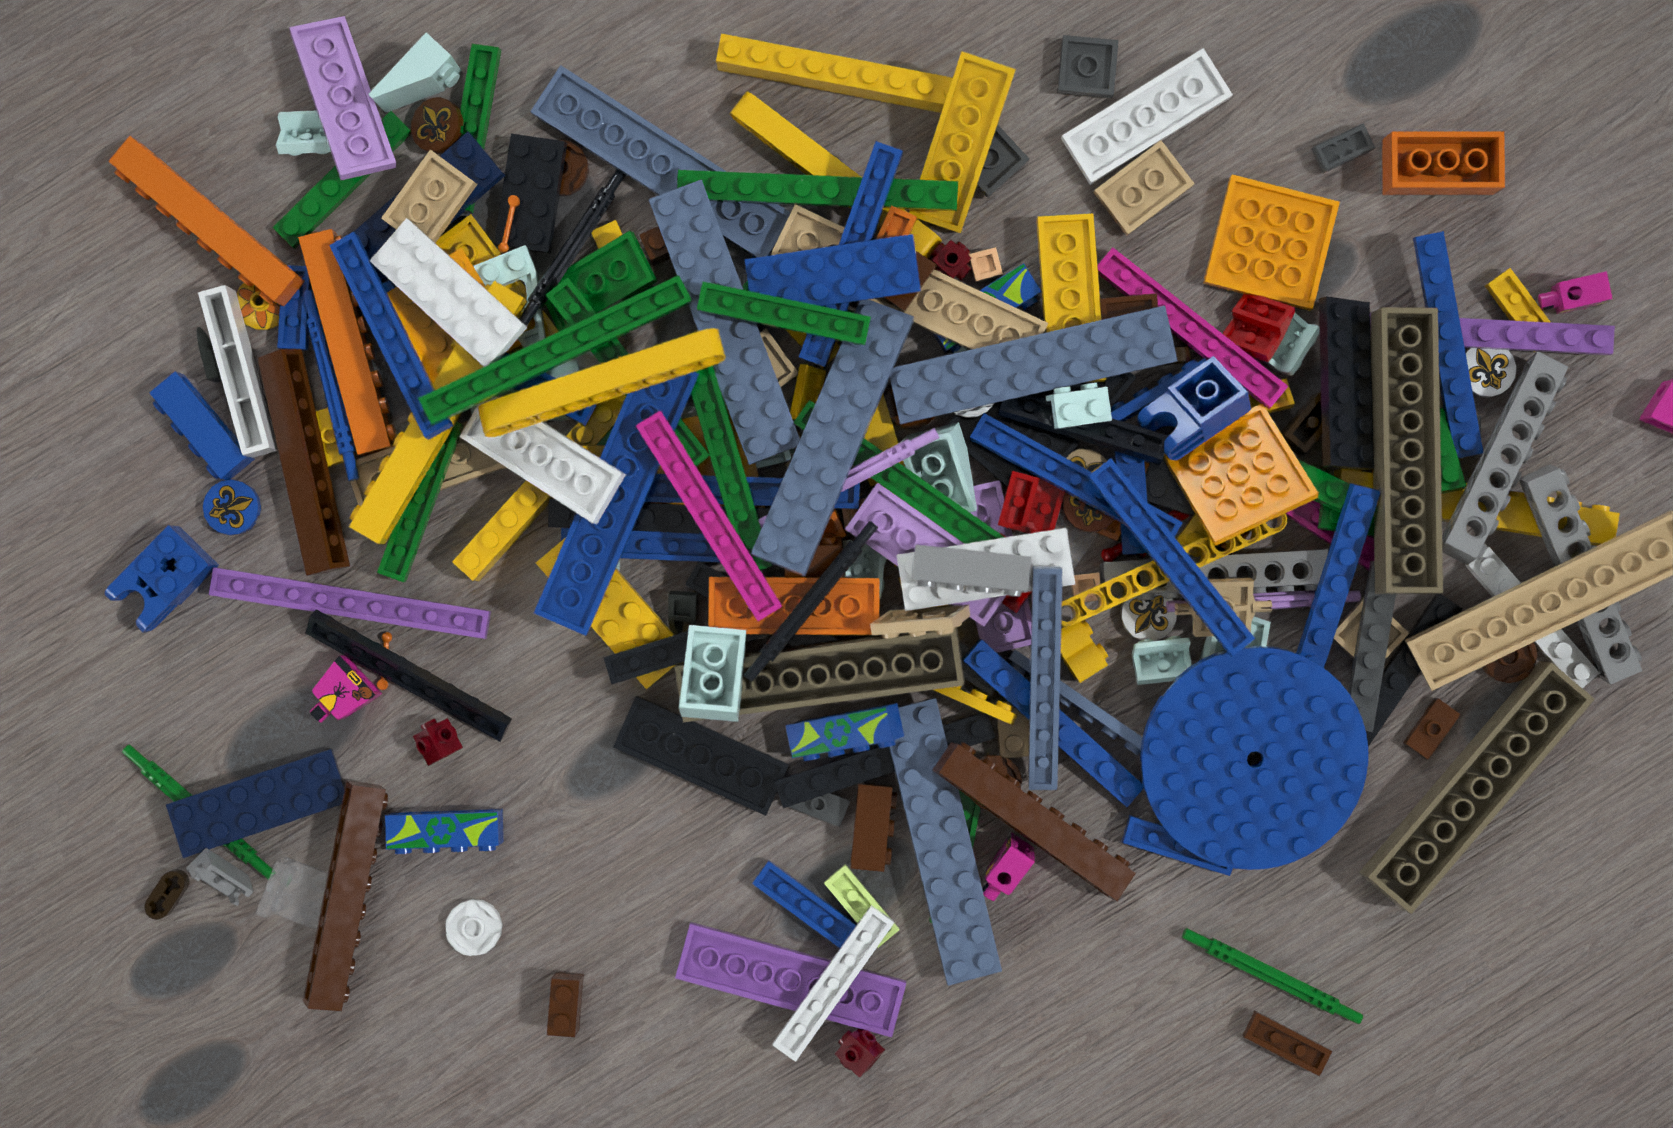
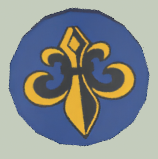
(231, 507)

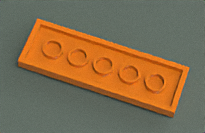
(844, 611)

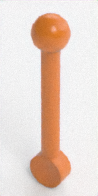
(513, 201)
(386, 637)

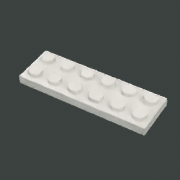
(1146, 116)
(448, 294)
(551, 464)
(1044, 548)

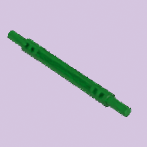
(176, 792)
(1272, 976)

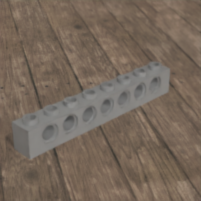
(1537, 370)
(1536, 489)
(1255, 564)

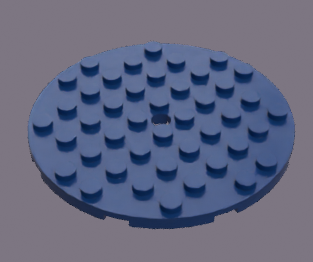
(1243, 704)

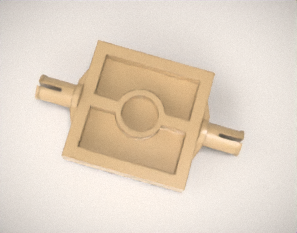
(1238, 595)

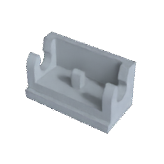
(220, 875)

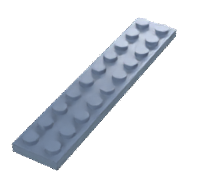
(649, 155)
(1032, 365)
(747, 372)
(831, 440)
(943, 848)

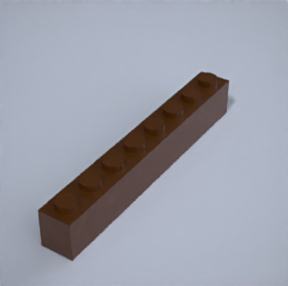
(303, 461)
(1034, 821)
(344, 896)

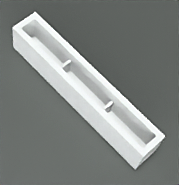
(238, 371)

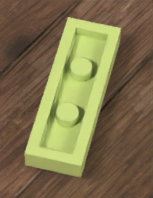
(855, 896)

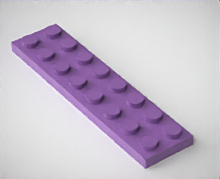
(784, 978)

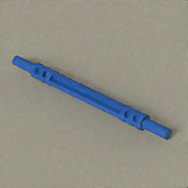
(331, 388)

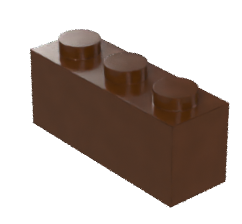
(873, 827)

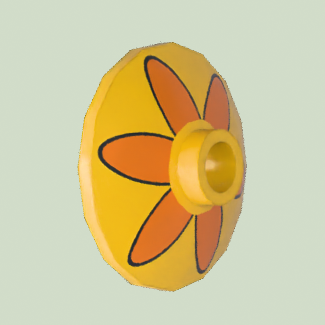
(258, 317)

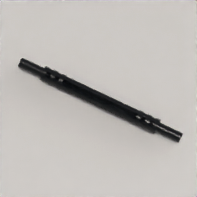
(572, 246)
(810, 601)

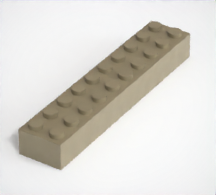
(1406, 451)
(849, 671)
(1476, 786)

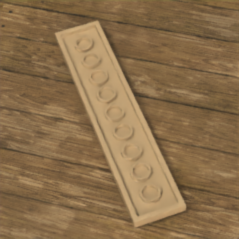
(941, 306)
(1545, 603)

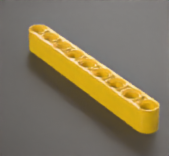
(809, 155)
(601, 382)
(1157, 577)

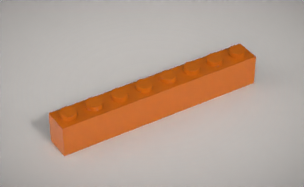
(206, 221)
(348, 346)

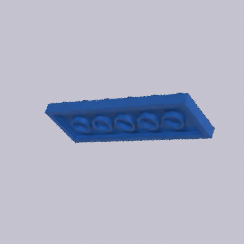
(838, 272)

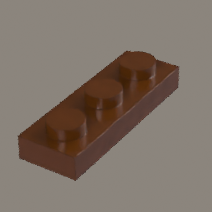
(1287, 1043)

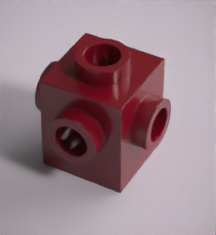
(959, 252)
(437, 740)
(859, 1051)

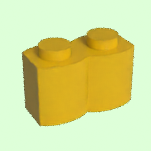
(1080, 652)

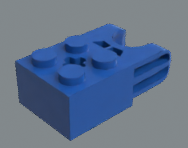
(1197, 407)
(156, 580)

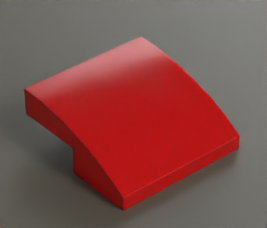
(1259, 325)
(1030, 504)

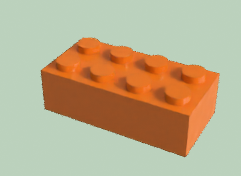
(1443, 162)

